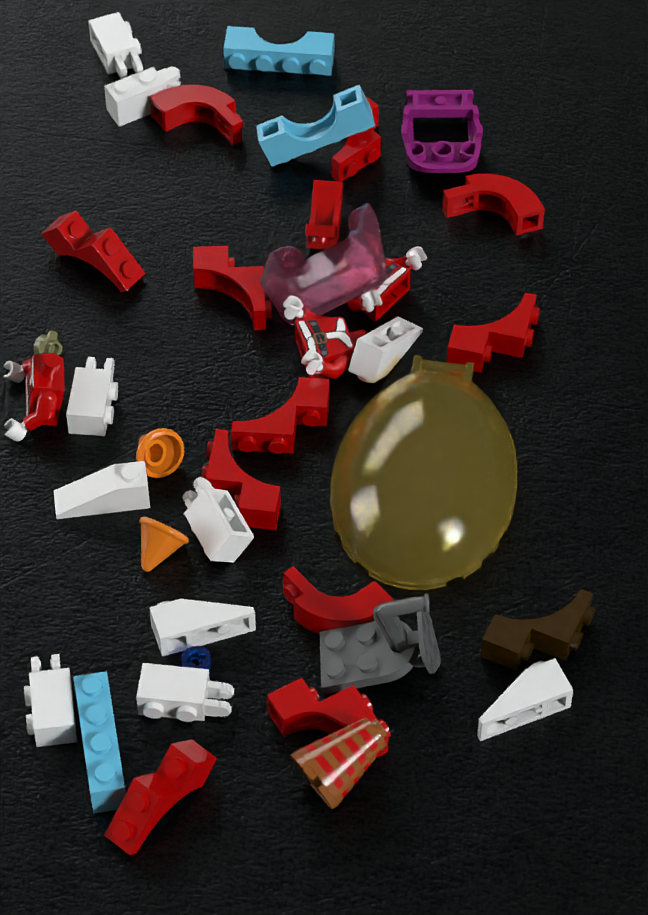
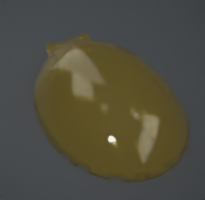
(425, 478)

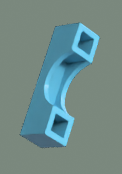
(307, 56)
(286, 140)
(100, 741)

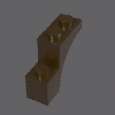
(513, 640)

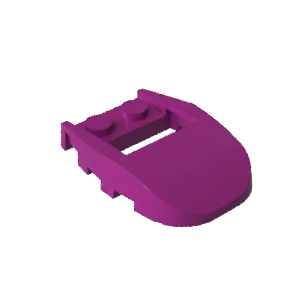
(442, 155)

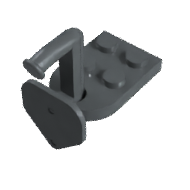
(380, 648)

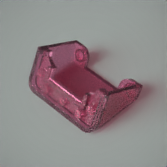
(331, 275)

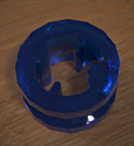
(199, 653)

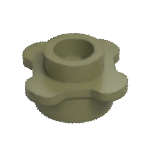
(47, 344)

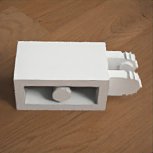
(115, 44)
(130, 96)
(91, 399)
(216, 522)
(181, 693)
(51, 704)

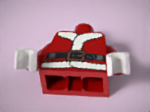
(396, 284)
(321, 340)
(43, 392)

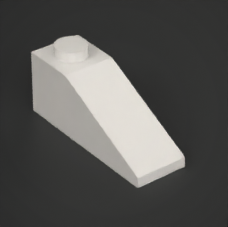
(382, 349)
(105, 491)
(194, 623)
(533, 695)

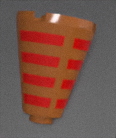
(340, 759)

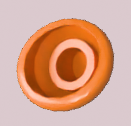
(161, 451)
(158, 542)

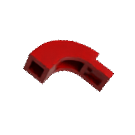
(197, 104)
(498, 195)
(325, 214)
(325, 612)

